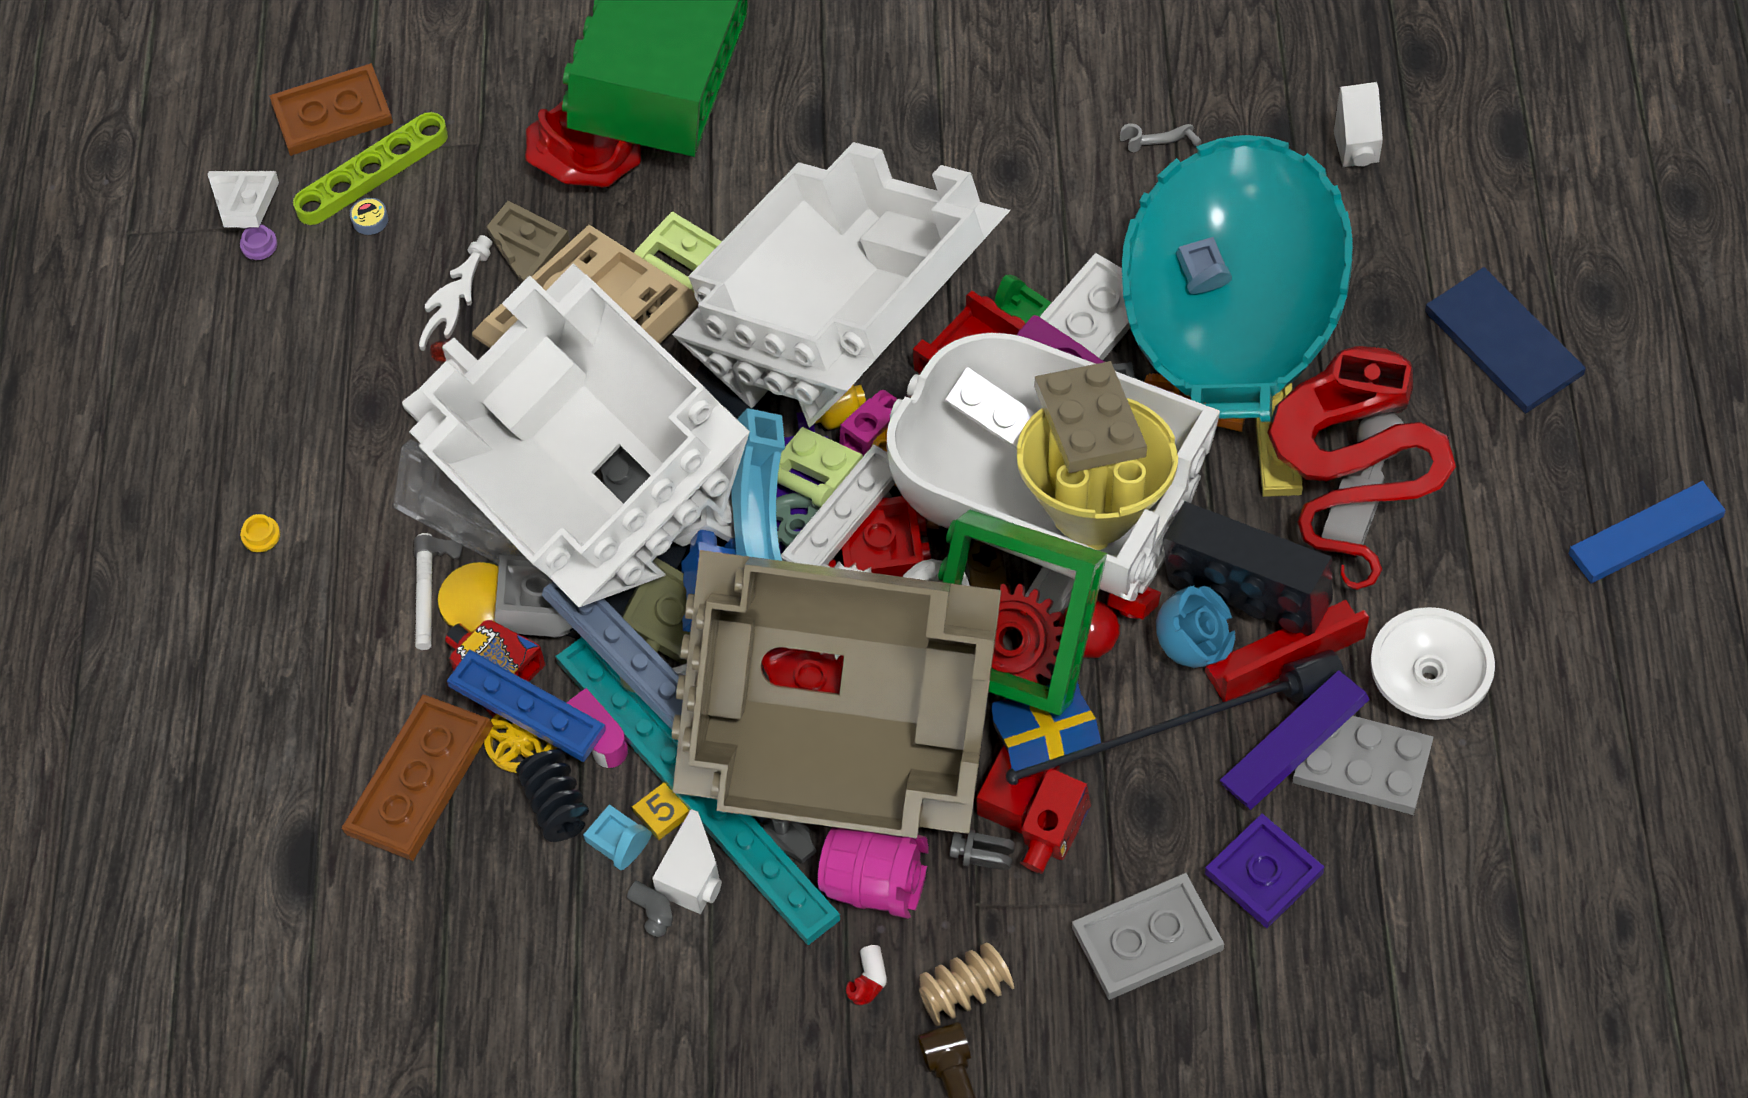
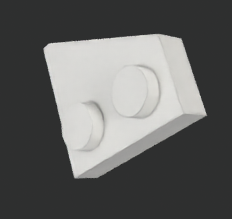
(243, 195)

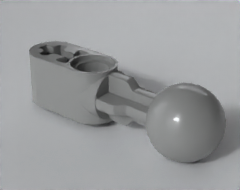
(1353, 520)

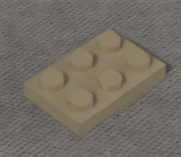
(1090, 417)

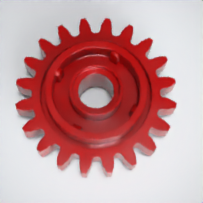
(1038, 634)

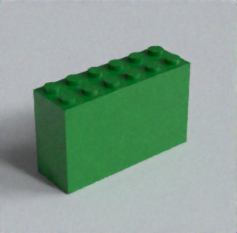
(651, 69)

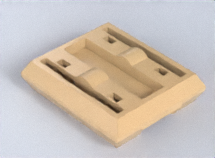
(621, 275)

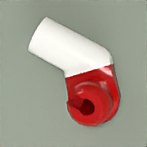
(872, 980)

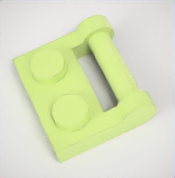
(681, 242)
(816, 458)

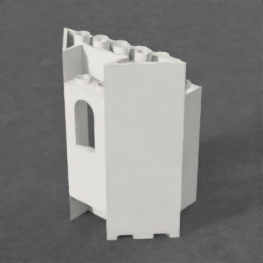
(829, 276)
(553, 409)

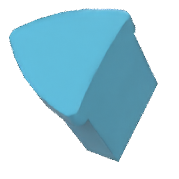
(617, 837)

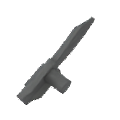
(791, 838)

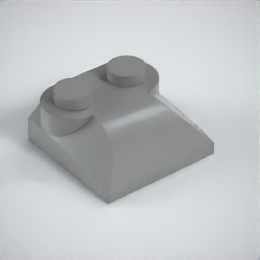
(521, 600)

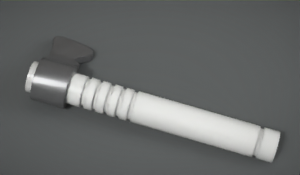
(425, 549)

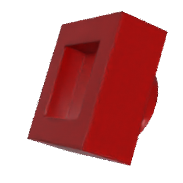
(1140, 608)

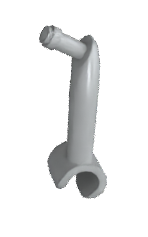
(1134, 132)

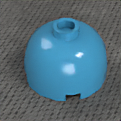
(1195, 627)

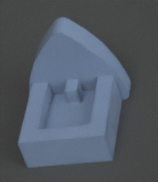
(1203, 266)

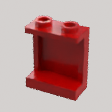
(978, 317)

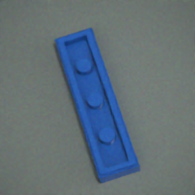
(1646, 532)
(526, 705)

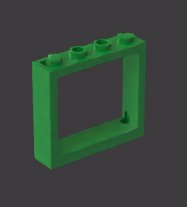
(1089, 567)

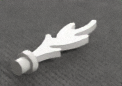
(449, 296)

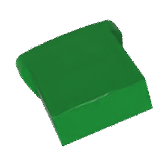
(1018, 299)

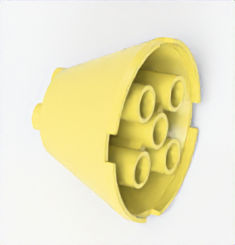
(1101, 501)

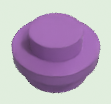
(258, 242)

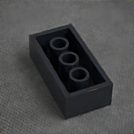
(1249, 568)

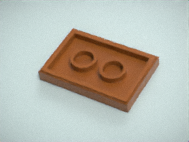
(331, 109)

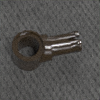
(947, 1054)

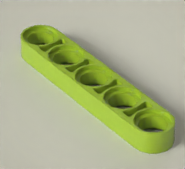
(362, 182)

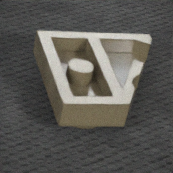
(525, 239)

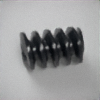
(553, 795)

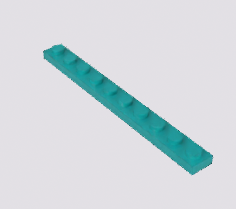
(735, 833)

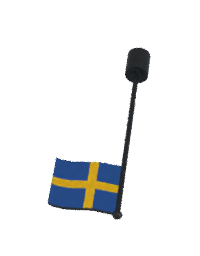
(1046, 740)

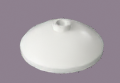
(1436, 644)

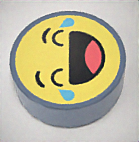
(369, 216)

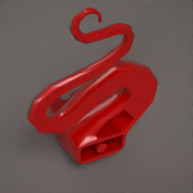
(1354, 387)

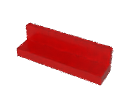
(1264, 659)

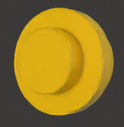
(260, 533)

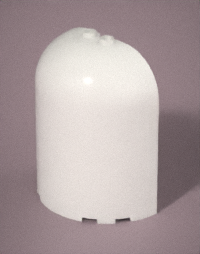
(955, 465)

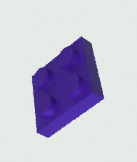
(1264, 870)

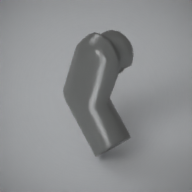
(656, 905)

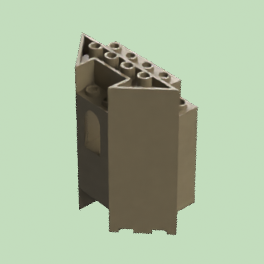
(880, 754)

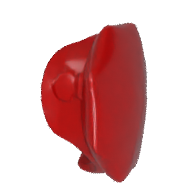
(577, 155)

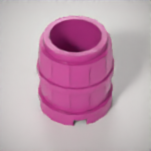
(873, 870)

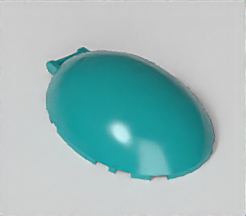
(1288, 264)

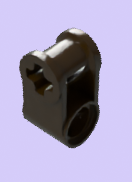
(985, 577)

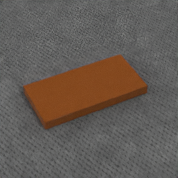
(417, 777)

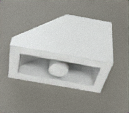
(1358, 125)
(689, 868)

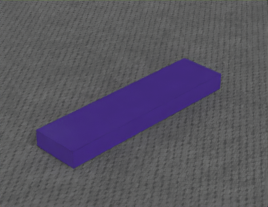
(1294, 740)

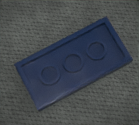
(1505, 340)

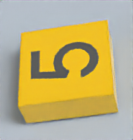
(661, 811)

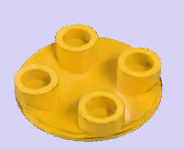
(469, 595)

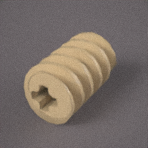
(964, 982)

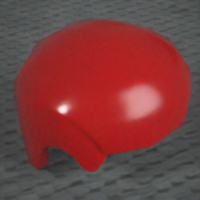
(1102, 633)

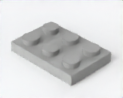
(1369, 764)
(1147, 936)

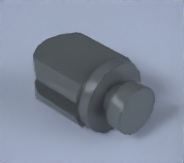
(983, 850)

